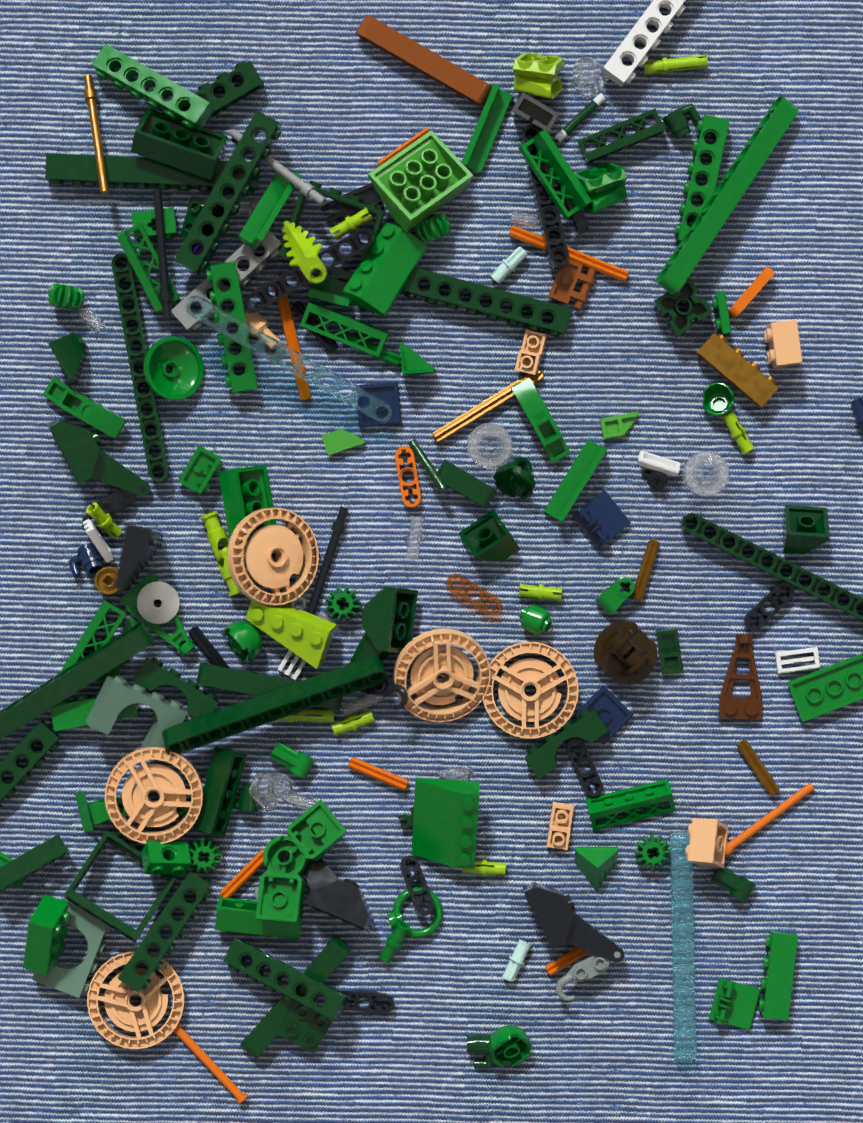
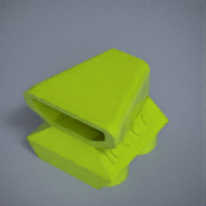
(538, 74)

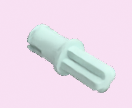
(508, 265)
(516, 960)

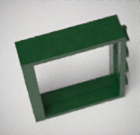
(353, 201)
(133, 851)

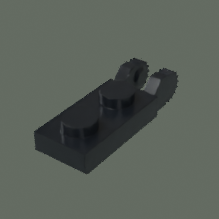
(367, 193)

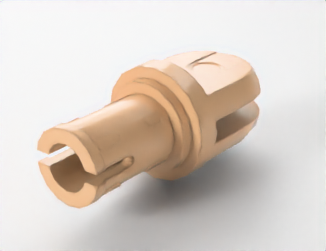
(258, 321)

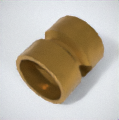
(106, 580)

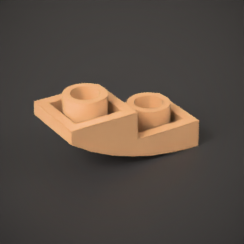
(531, 352)
(560, 825)

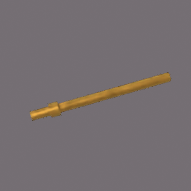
(91, 97)

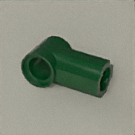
(737, 885)

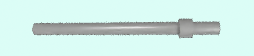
(306, 188)

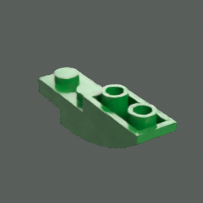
(84, 408)
(540, 420)

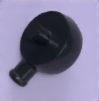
(656, 479)

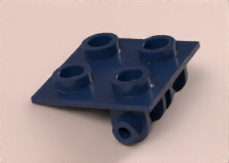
(601, 519)

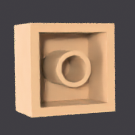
(783, 344)
(707, 843)

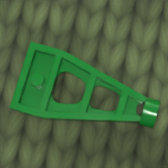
(129, 600)

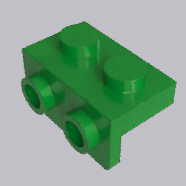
(200, 469)

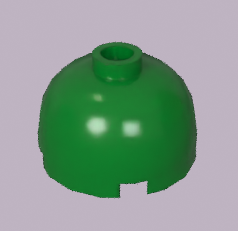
(244, 639)
(509, 1045)

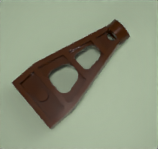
(740, 707)

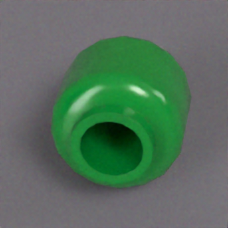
(535, 620)

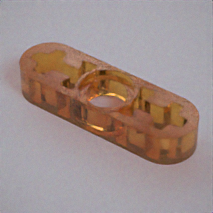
(490, 598)

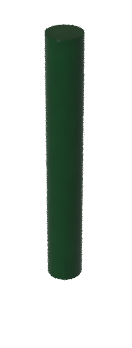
(427, 465)

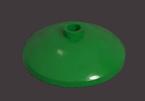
(184, 364)

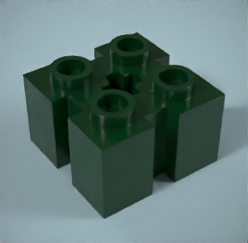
(680, 321)

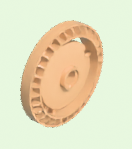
(291, 556)
(441, 660)
(545, 698)
(153, 778)
(131, 1016)

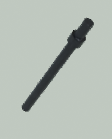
(165, 295)
(338, 528)

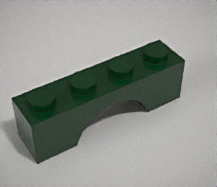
(153, 675)
(588, 726)

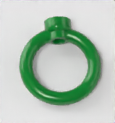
(396, 916)

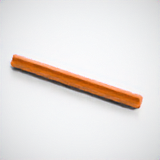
(587, 261)
(292, 341)

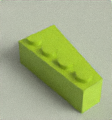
(296, 630)

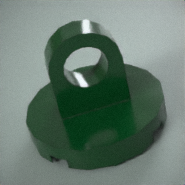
(515, 480)

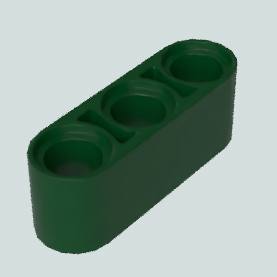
(466, 484)

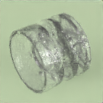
(479, 441)
(693, 476)

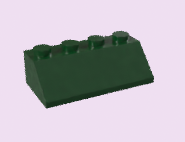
(178, 146)

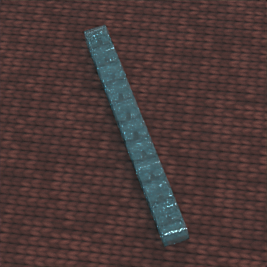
(281, 351)
(682, 949)

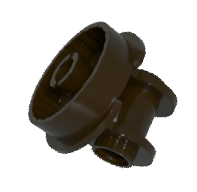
(625, 653)

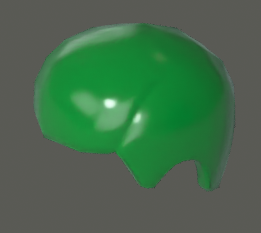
(718, 399)

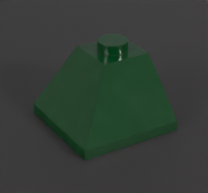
(70, 355)
(804, 528)
(489, 539)

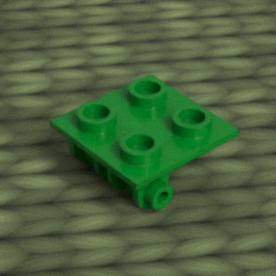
(734, 1004)

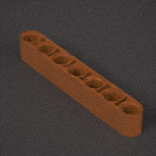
(423, 60)

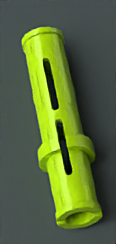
(676, 64)
(328, 716)

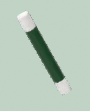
(580, 117)

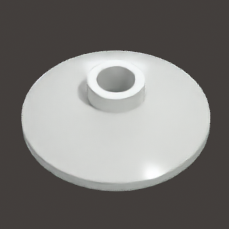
(160, 591)

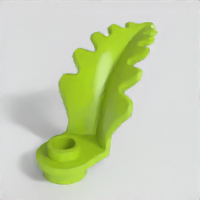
(304, 252)

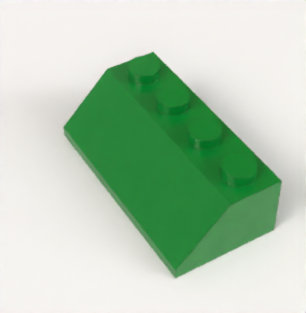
(385, 269)
(243, 493)

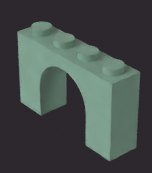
(117, 695)
(74, 978)

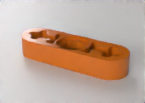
(751, 292)
(400, 462)

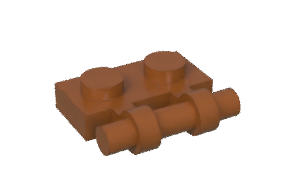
(566, 280)

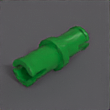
(394, 941)

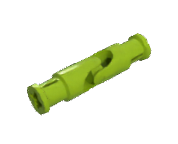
(217, 534)

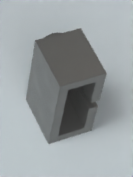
(529, 108)

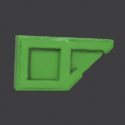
(617, 425)
(340, 441)

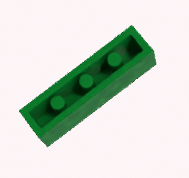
(74, 714)
(240, 915)
(778, 975)

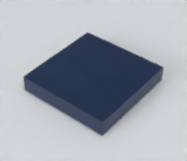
(386, 392)
(610, 710)

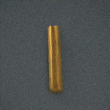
(645, 569)
(758, 767)

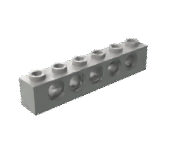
(244, 253)

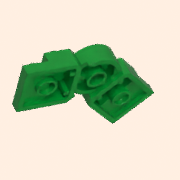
(307, 840)

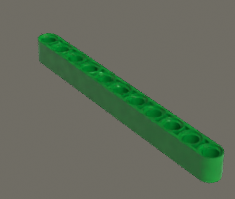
(727, 195)

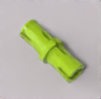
(351, 223)
(738, 432)
(104, 520)
(540, 592)
(353, 723)
(487, 868)

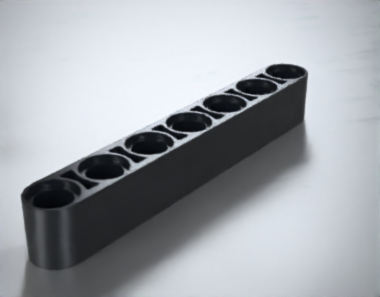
(546, 207)
(281, 281)

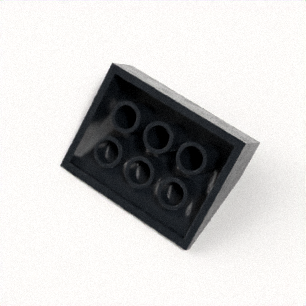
(137, 550)

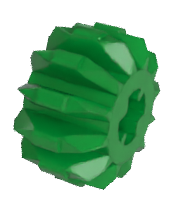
(432, 228)
(66, 296)
(349, 599)
(650, 845)
(212, 856)

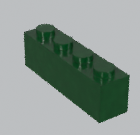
(220, 790)

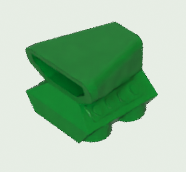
(604, 185)

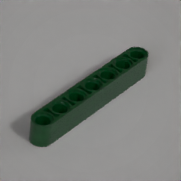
(248, 682)
(270, 1024)

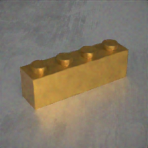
(737, 370)

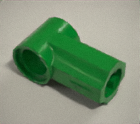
(297, 762)

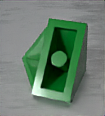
(413, 364)
(596, 863)

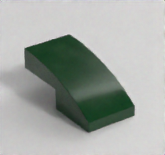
(669, 650)

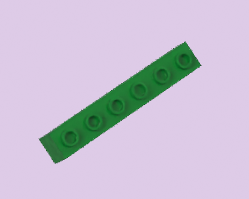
(110, 58)
(718, 129)
(247, 378)

